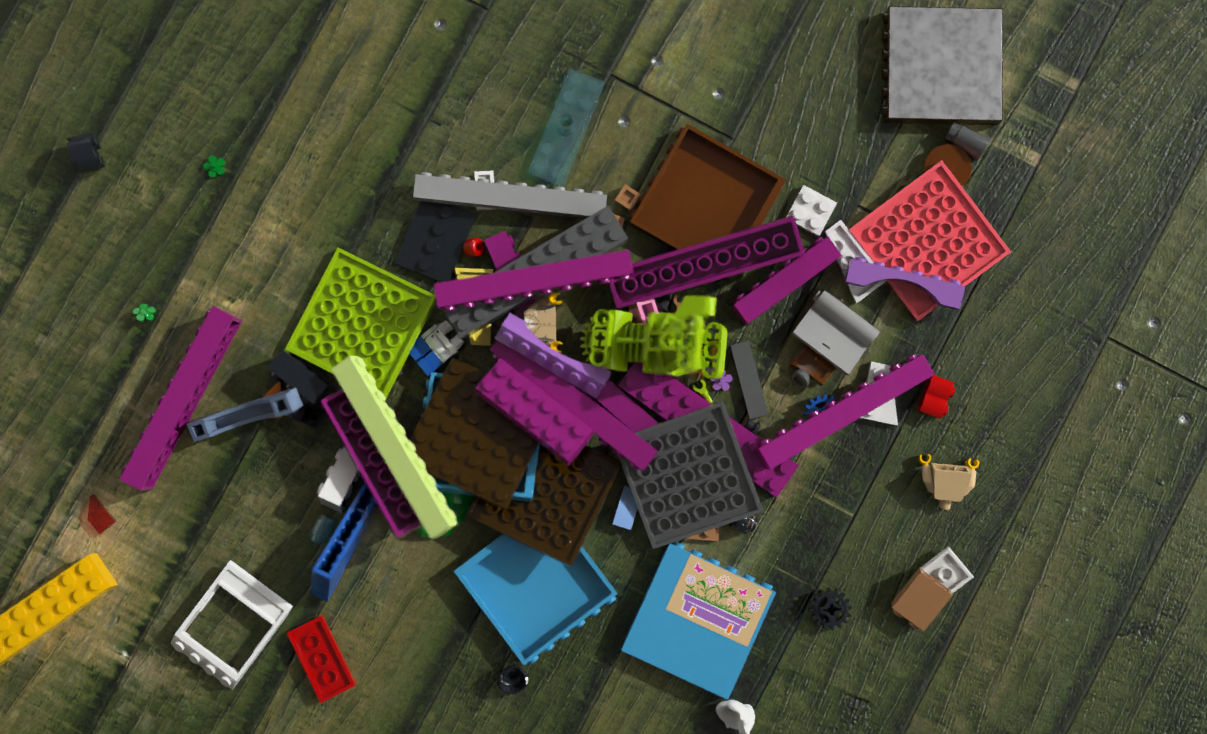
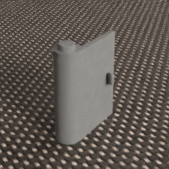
(835, 332)

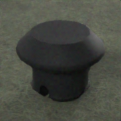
(662, 305)
(752, 426)

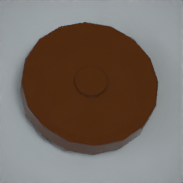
(954, 158)

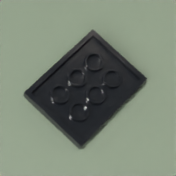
(436, 240)

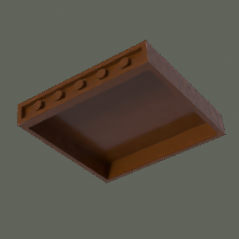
(704, 193)

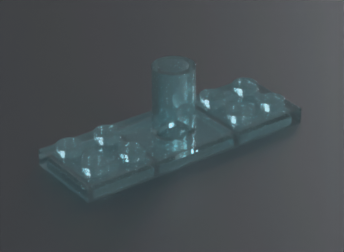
(561, 143)

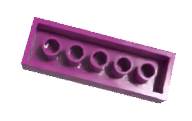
(780, 284)
(534, 412)

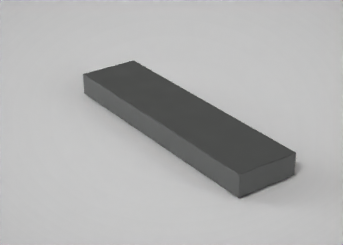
(749, 380)

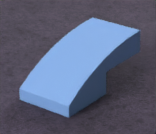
(626, 509)

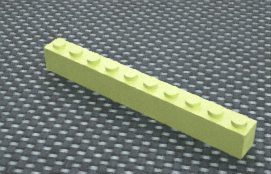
(394, 446)

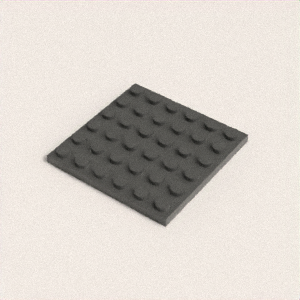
(694, 478)

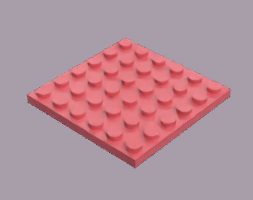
(930, 230)

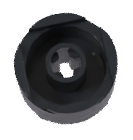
(85, 154)

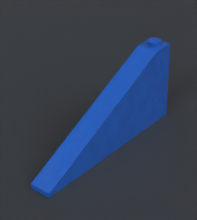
(342, 545)

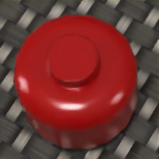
(474, 247)

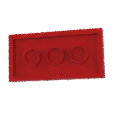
(321, 658)

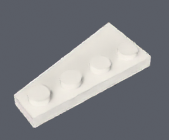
(850, 248)

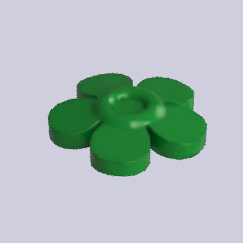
(214, 166)
(144, 312)

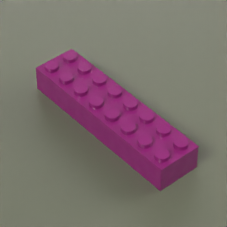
(371, 465)

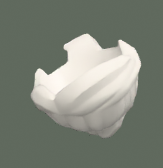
(736, 715)

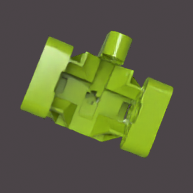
(664, 345)

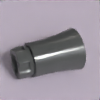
(968, 140)

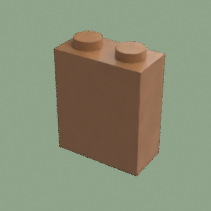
(921, 599)

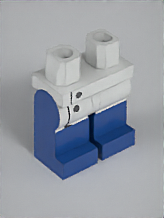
(440, 345)

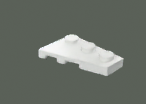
(887, 412)

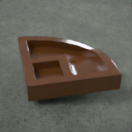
(814, 364)

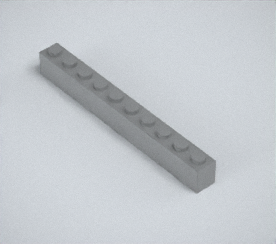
(507, 196)

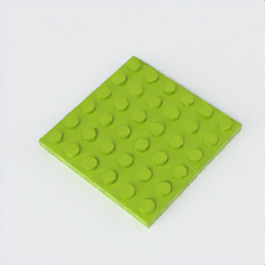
(362, 315)

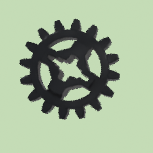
(831, 617)

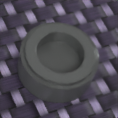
(801, 378)

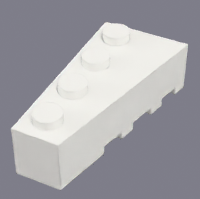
(339, 482)

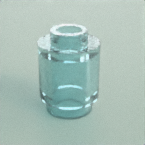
(322, 529)

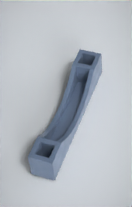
(262, 408)

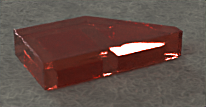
(99, 515)

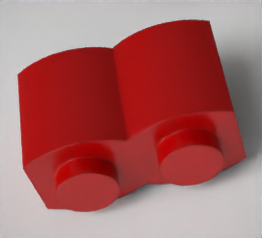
(935, 397)

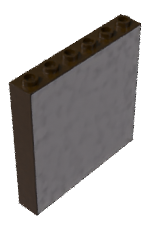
(943, 65)

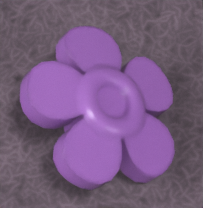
(722, 382)

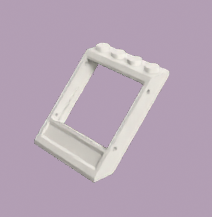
(252, 594)

